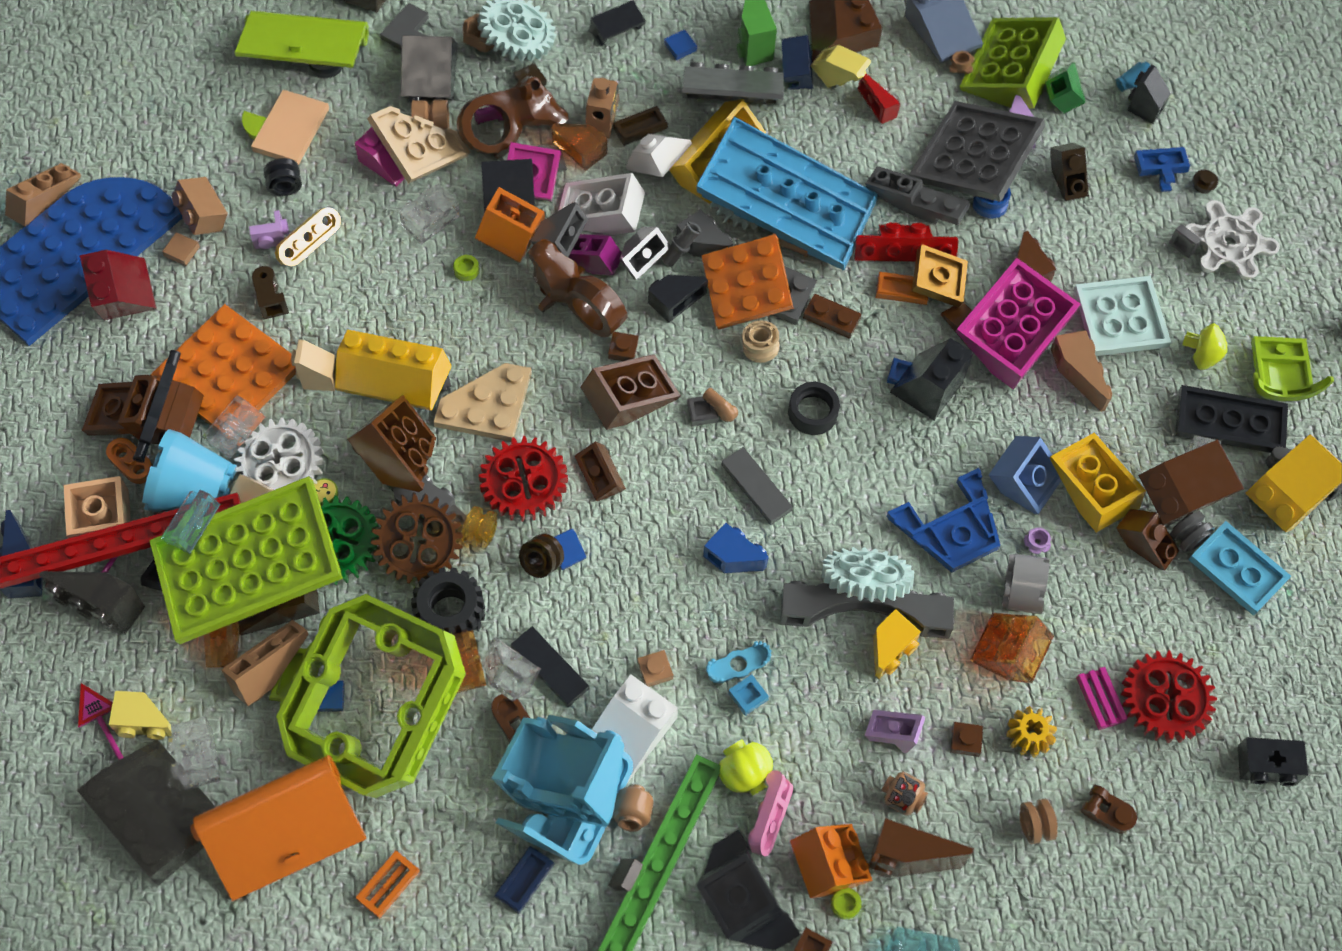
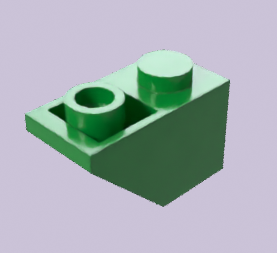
(1065, 88)

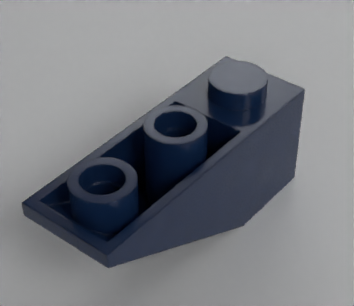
(15, 541)

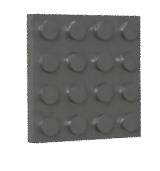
(978, 150)

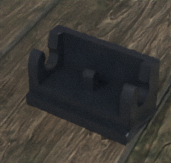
(616, 21)

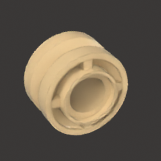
(757, 332)

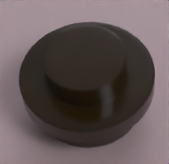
(1205, 181)

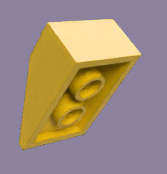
(1097, 482)
(1297, 483)

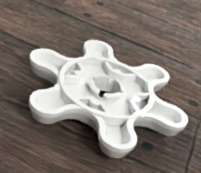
(1239, 228)

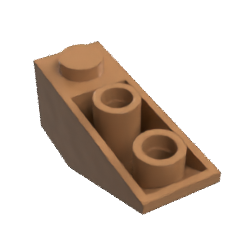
(38, 193)
(1078, 364)

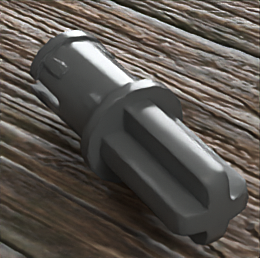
(681, 243)

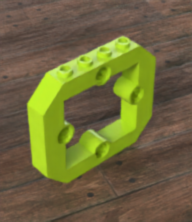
(432, 702)

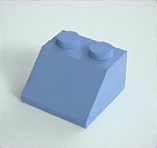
(1026, 473)

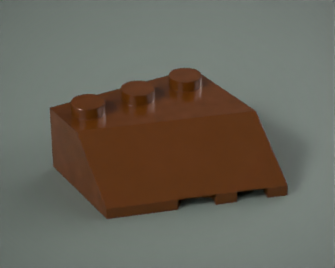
(843, 23)
(396, 445)

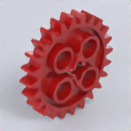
(498, 484)
(1194, 699)

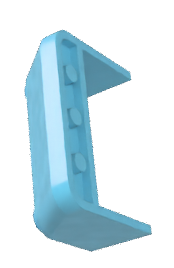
(562, 836)

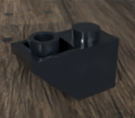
(1149, 96)

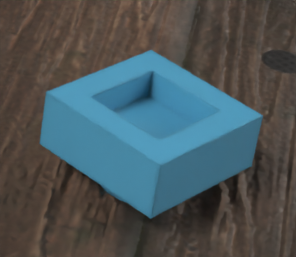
(748, 694)

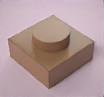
(655, 668)

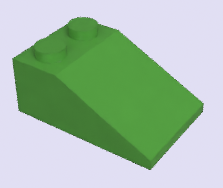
(756, 33)

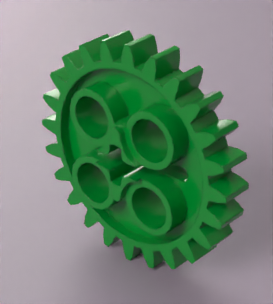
(343, 517)

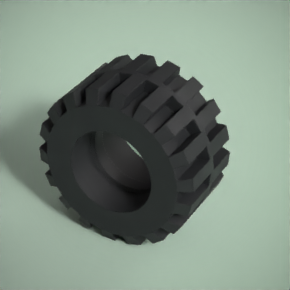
(449, 585)

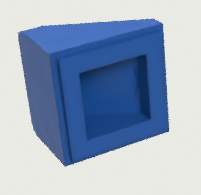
(572, 548)

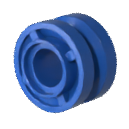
(991, 208)

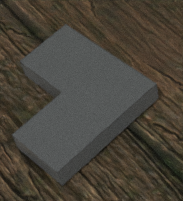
(405, 23)

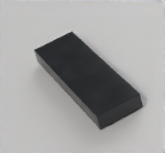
(554, 669)

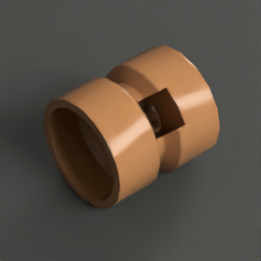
(436, 112)

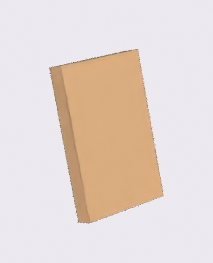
(290, 126)

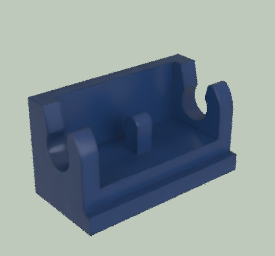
(797, 62)

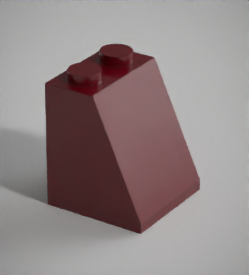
(117, 284)

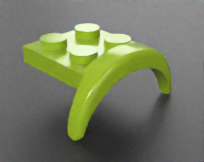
(1284, 369)

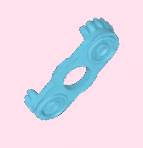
(755, 657)

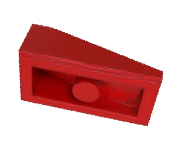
(878, 99)

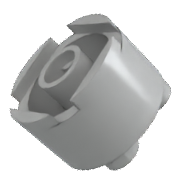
(1025, 583)

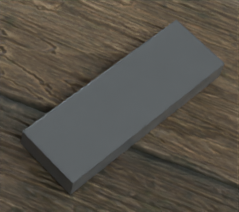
(757, 486)

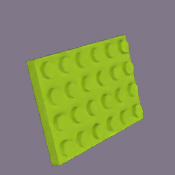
(247, 561)

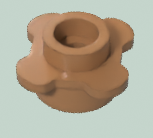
(961, 62)

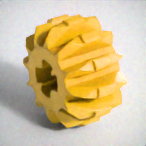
(1031, 721)

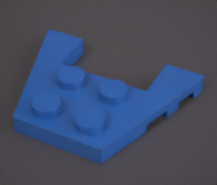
(958, 535)

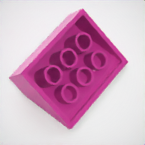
(1016, 322)

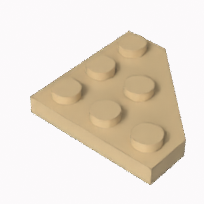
(416, 143)
(487, 404)

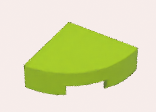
(252, 123)

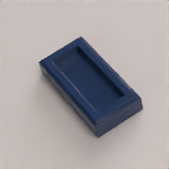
(524, 879)

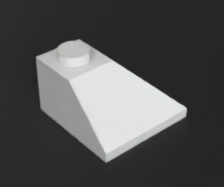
(657, 154)

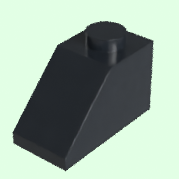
(676, 294)

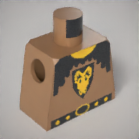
(604, 99)

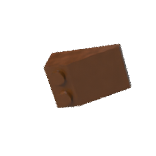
(628, 390)
(1190, 482)
(910, 851)

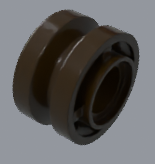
(541, 555)

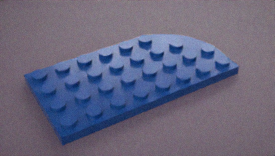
(42, 261)

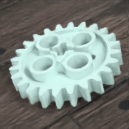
(516, 29)
(867, 574)

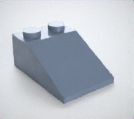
(943, 26)

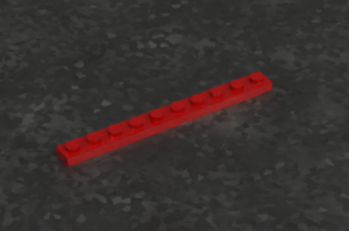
(91, 547)

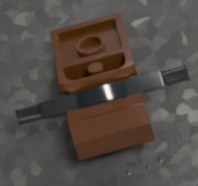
(144, 408)

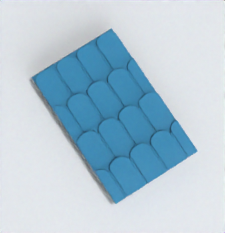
(787, 193)

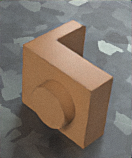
(472, 36)

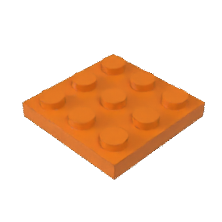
(747, 281)

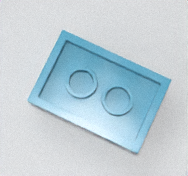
(1239, 568)

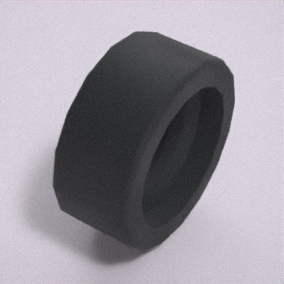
(817, 390)

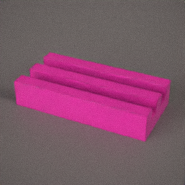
(1093, 675)

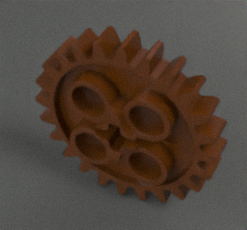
(391, 534)

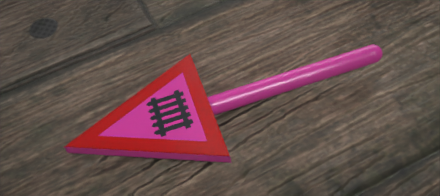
(93, 707)

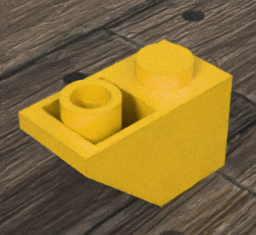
(893, 640)

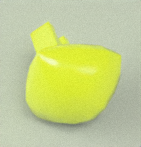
(1209, 346)

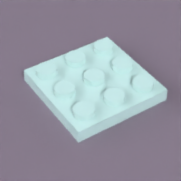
(1122, 315)

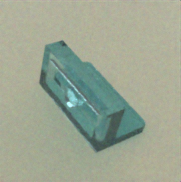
(191, 520)

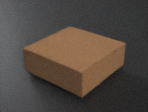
(181, 249)

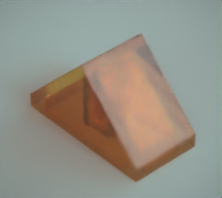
(221, 646)

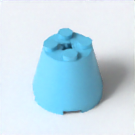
(184, 468)

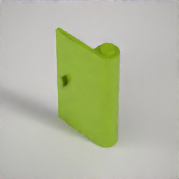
(302, 38)

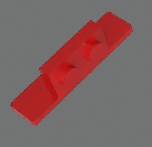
(901, 243)

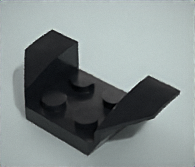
(742, 897)

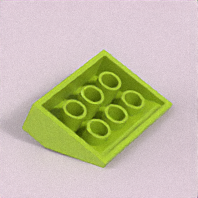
(1015, 59)

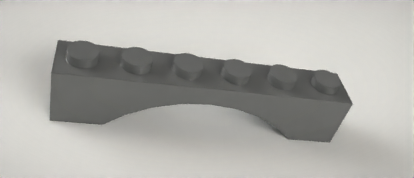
(807, 604)

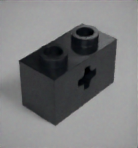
(1286, 754)

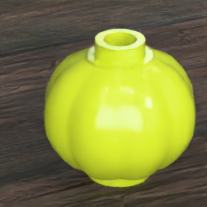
(745, 767)

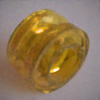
(479, 527)

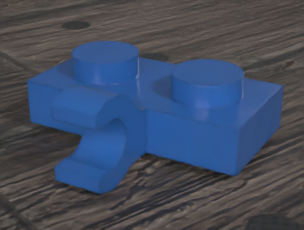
(1162, 162)

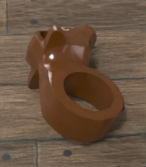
(519, 106)
(586, 296)

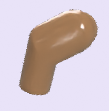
(723, 408)

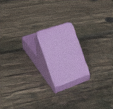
(895, 728)

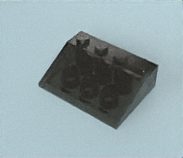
(148, 809)

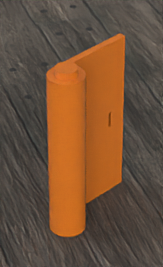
(285, 816)

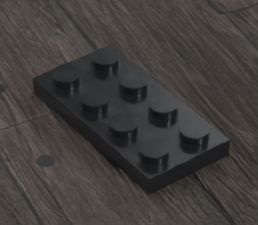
(1231, 418)

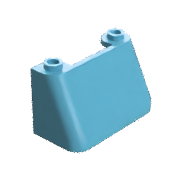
(562, 772)

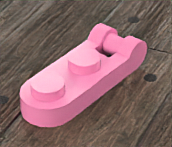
(770, 814)

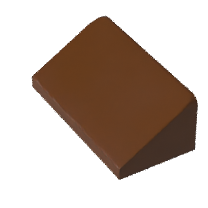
(599, 471)

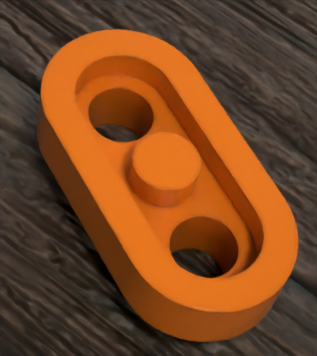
(126, 464)

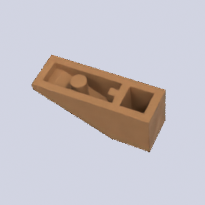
(263, 665)

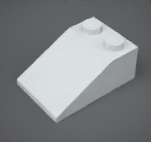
(608, 202)
(639, 718)

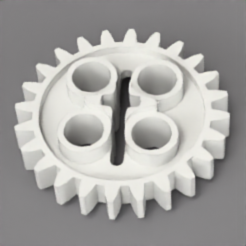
(278, 458)

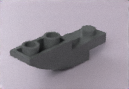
(919, 201)

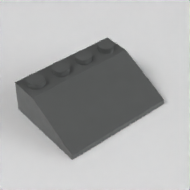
(732, 84)

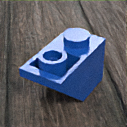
(733, 552)

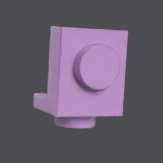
(269, 234)

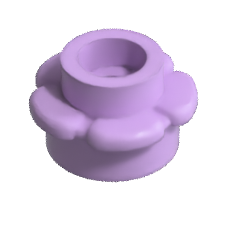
(1041, 535)

